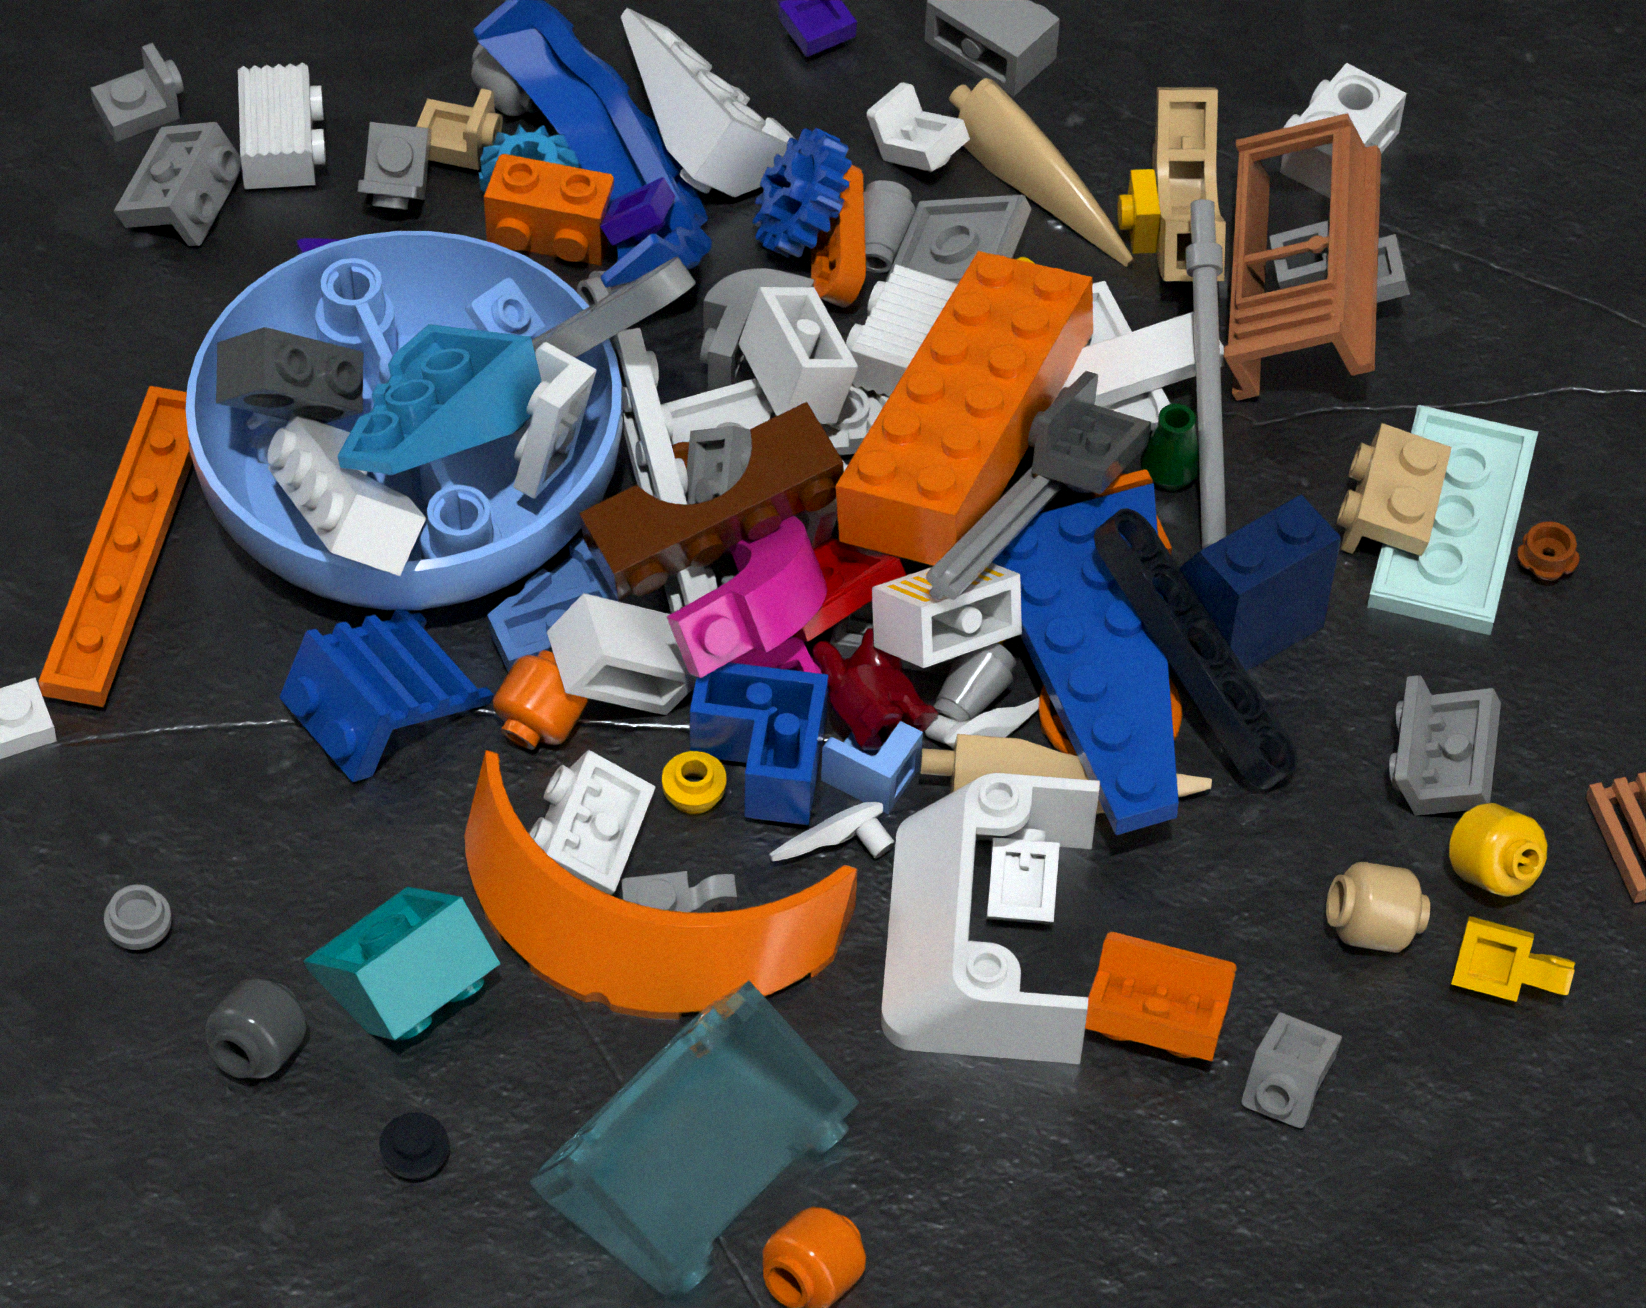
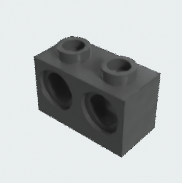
(287, 374)

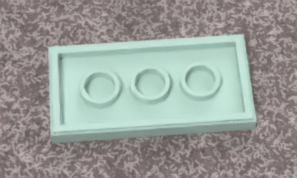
(1473, 527)

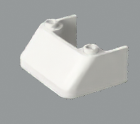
(962, 992)

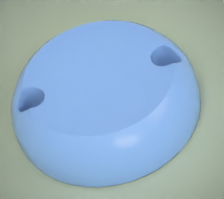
(374, 299)

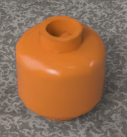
(536, 703)
(813, 1259)

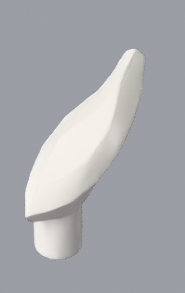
(994, 723)
(854, 821)

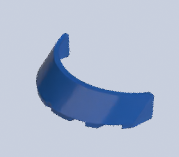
(600, 123)

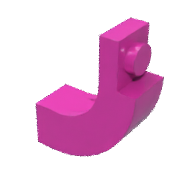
(758, 608)

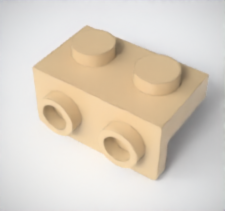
(1395, 490)

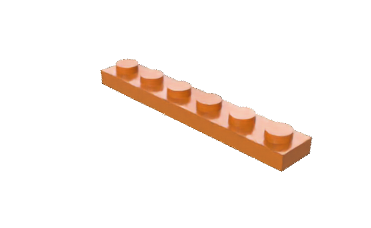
(121, 553)

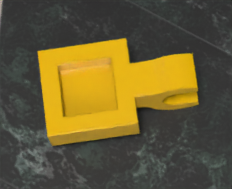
(1499, 960)

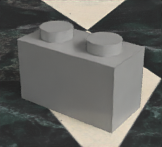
(995, 38)

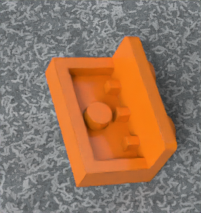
(547, 209)
(1160, 996)

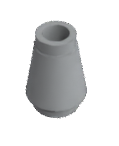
(886, 218)
(975, 682)

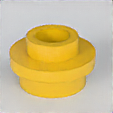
(699, 795)

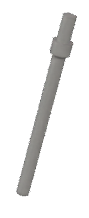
(1204, 264)

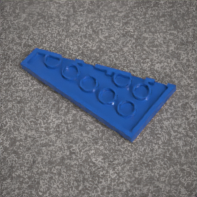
(1098, 658)

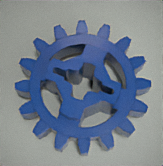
(802, 192)

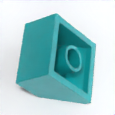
(405, 962)

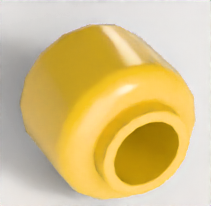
(1498, 849)

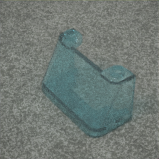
(696, 1139)

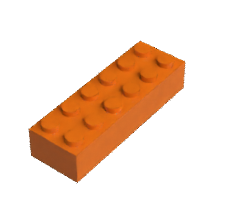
(964, 408)

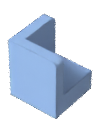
(874, 774)

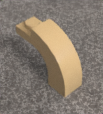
(1184, 171)

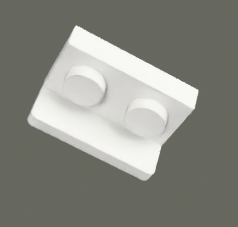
(555, 419)
(592, 819)

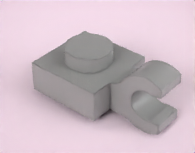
(673, 893)

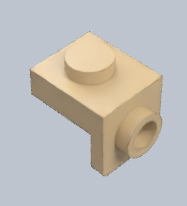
(461, 130)

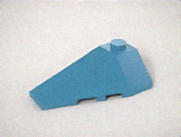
(444, 397)

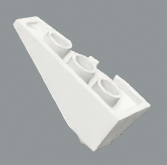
(701, 114)

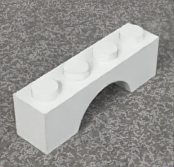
(343, 505)

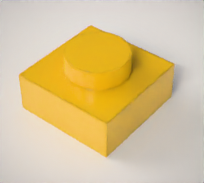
(1140, 211)

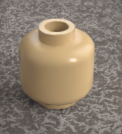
(1377, 907)

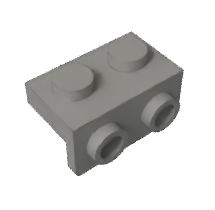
(1445, 748)

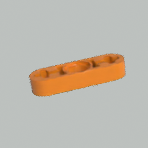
(840, 253)

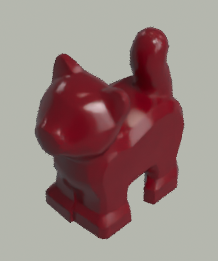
(871, 691)

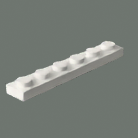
(648, 439)

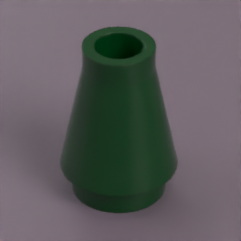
(1172, 449)

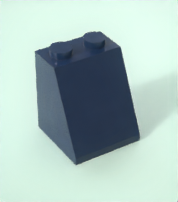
(1268, 580)

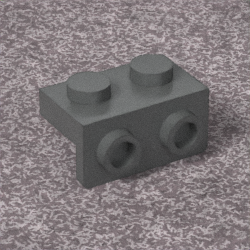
(1083, 441)

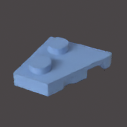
(523, 620)

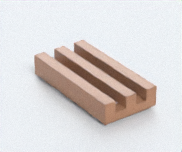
(1600, 802)

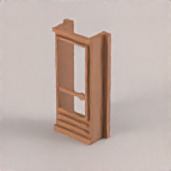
(1315, 312)

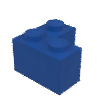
(772, 724)

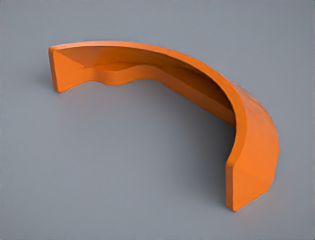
(634, 954)

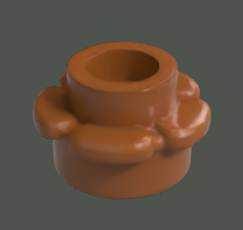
(1549, 539)

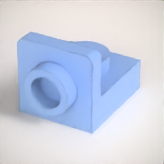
(504, 311)

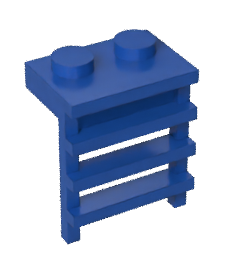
(370, 681)

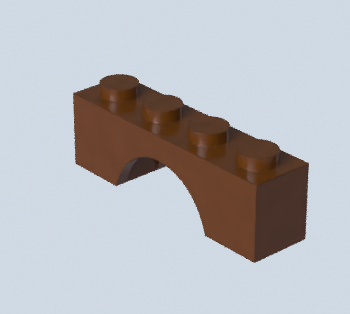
(647, 540)

